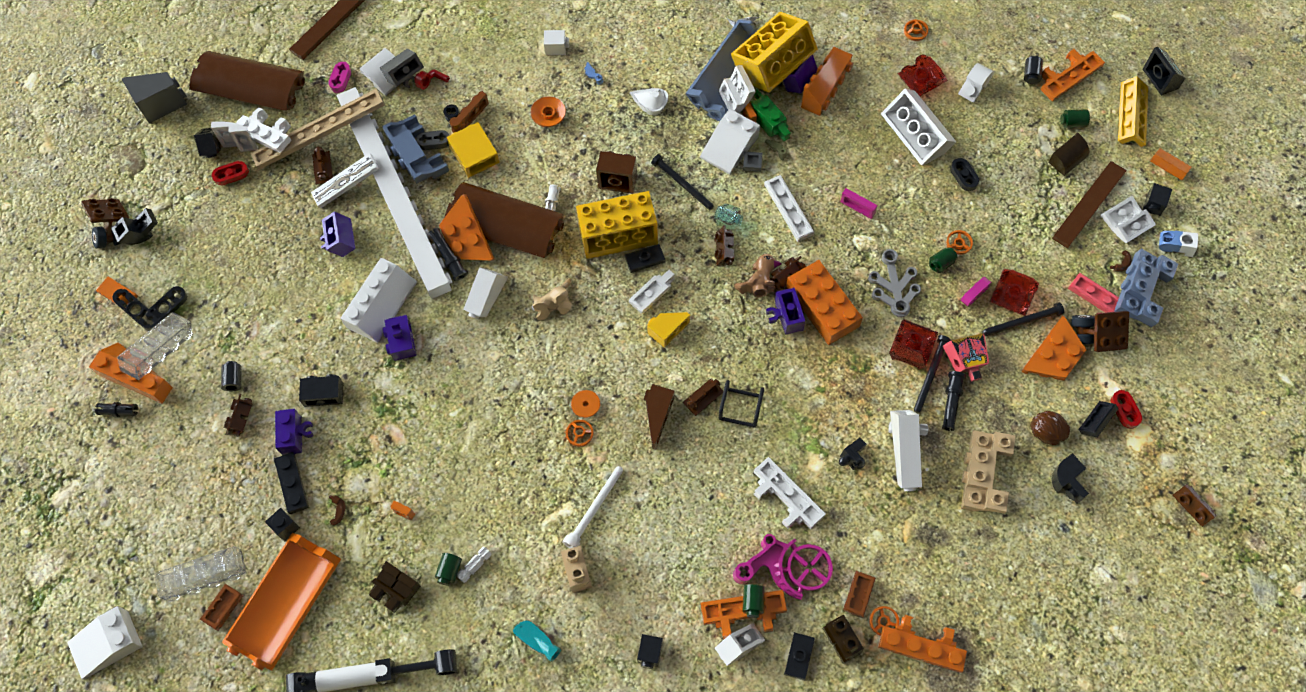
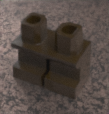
(396, 584)
(847, 644)

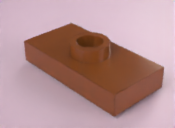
(859, 594)
(221, 607)

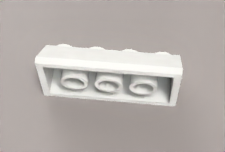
(918, 127)
(378, 300)

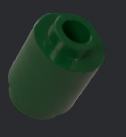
(943, 259)

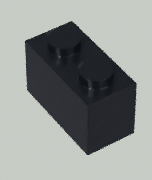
(321, 390)

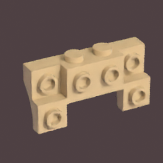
(980, 471)

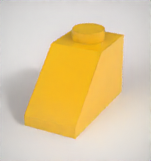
(667, 326)

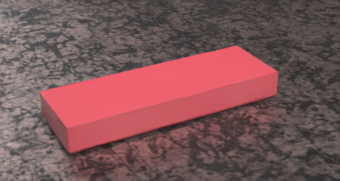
(1094, 293)

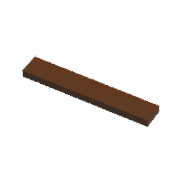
(324, 27)
(1089, 204)

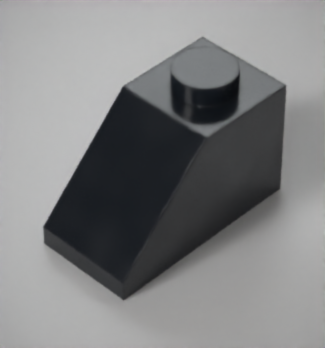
(207, 143)

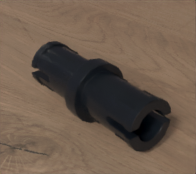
(116, 409)

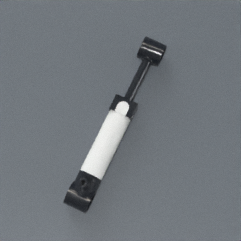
(380, 672)

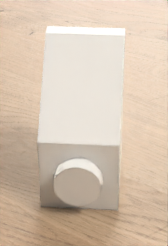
(739, 644)

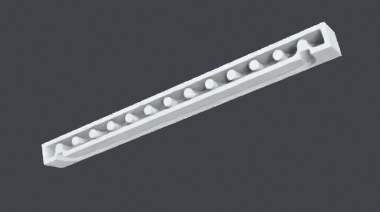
(397, 199)

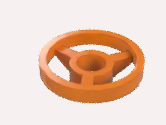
(917, 23)
(961, 240)
(585, 431)
(880, 616)

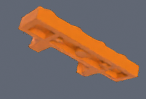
(1080, 68)
(726, 611)
(938, 652)

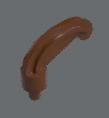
(1125, 263)
(340, 509)

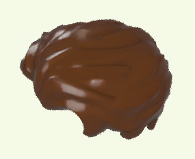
(1050, 427)

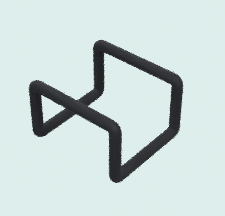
(759, 396)

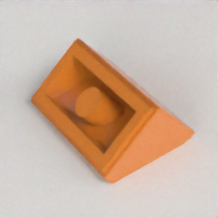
(1170, 164)

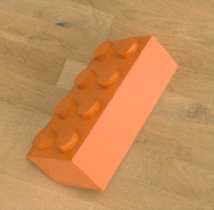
(824, 302)

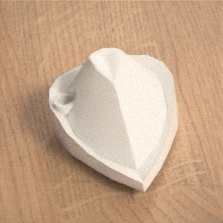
(651, 100)

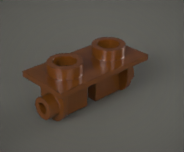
(322, 166)
(724, 238)
(780, 276)
(703, 396)
(239, 408)
(1194, 506)

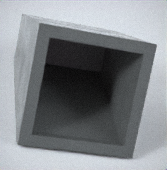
(155, 94)

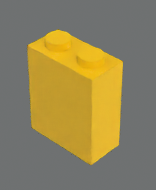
(473, 149)

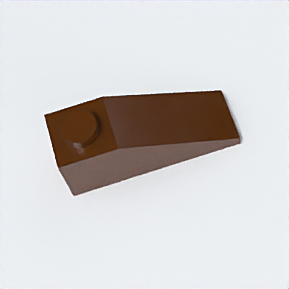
(658, 405)

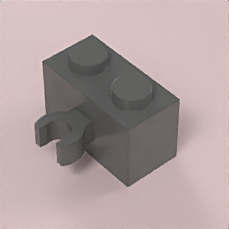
(402, 68)

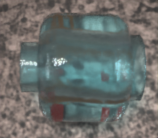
(728, 216)

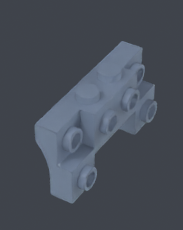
(402, 137)
(1140, 285)

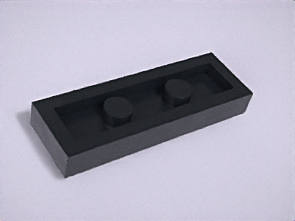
(291, 483)

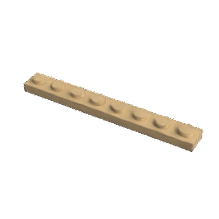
(321, 127)

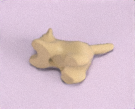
(554, 300)

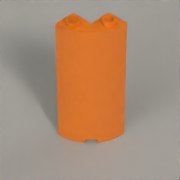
(281, 602)

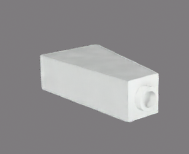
(907, 448)

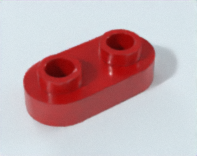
(230, 173)
(1127, 409)

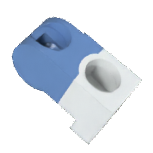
(1179, 242)

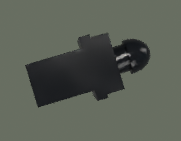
(851, 456)

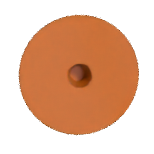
(585, 403)

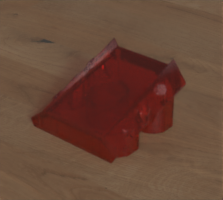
(922, 75)
(1014, 291)
(913, 344)

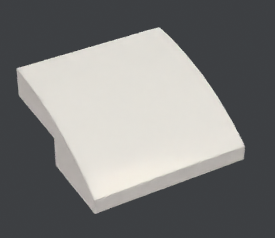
(374, 74)
(737, 90)
(234, 135)
(1128, 219)

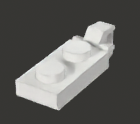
(651, 292)

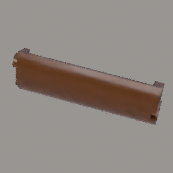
(246, 80)
(512, 220)

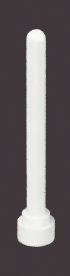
(573, 539)

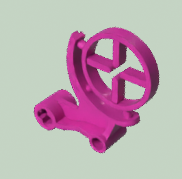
(772, 557)

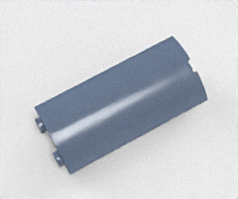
(705, 89)

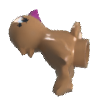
(760, 281)

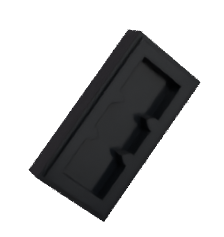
(645, 258)
(1098, 419)
(799, 656)

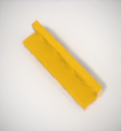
(1133, 111)

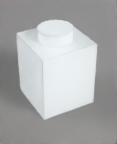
(555, 42)

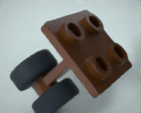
(107, 212)
(1110, 330)

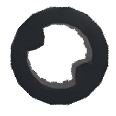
(450, 108)

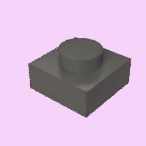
(752, 161)

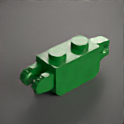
(770, 117)

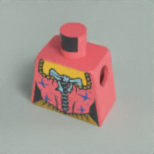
(968, 355)

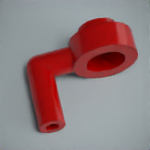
(423, 79)

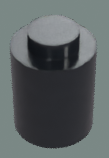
(1033, 70)
(231, 376)

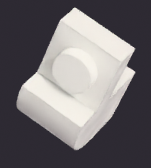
(975, 81)

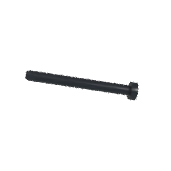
(658, 161)
(1057, 309)
(942, 340)

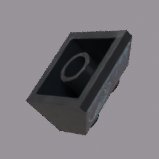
(1163, 72)

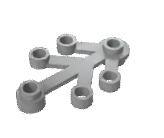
(895, 286)

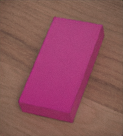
(858, 203)

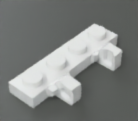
(274, 137)
(800, 505)

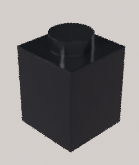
(1157, 199)
(282, 524)
(649, 651)

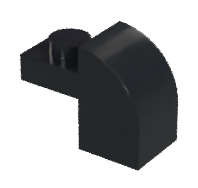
(135, 231)
(1065, 477)

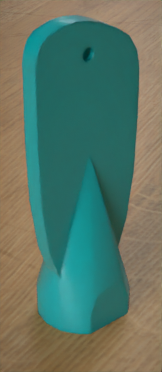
(536, 639)

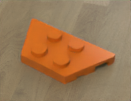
(464, 232)
(1057, 352)

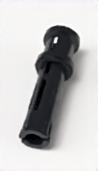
(451, 261)
(954, 392)

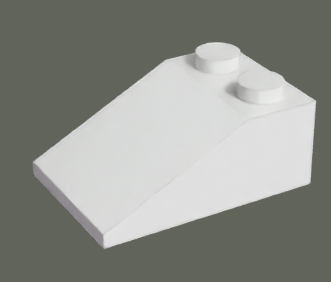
(730, 140)
(104, 642)

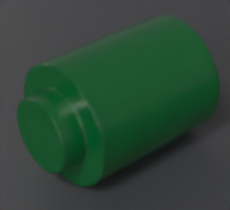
(1075, 118)
(447, 569)
(753, 600)

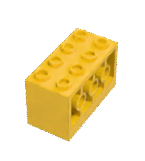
(775, 50)
(617, 224)

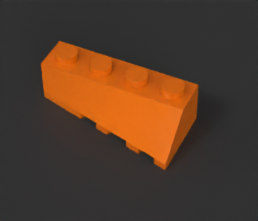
(825, 82)
(107, 366)

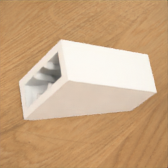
(484, 292)

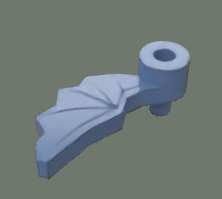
(591, 73)

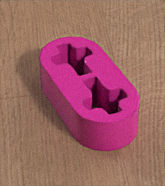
(342, 77)
(976, 291)

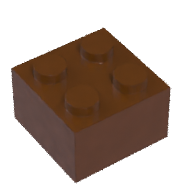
(616, 172)

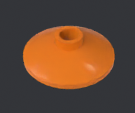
(546, 106)

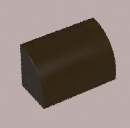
(1070, 154)

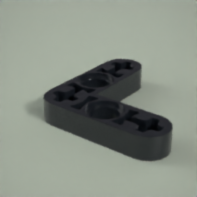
(153, 312)

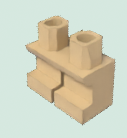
(576, 569)

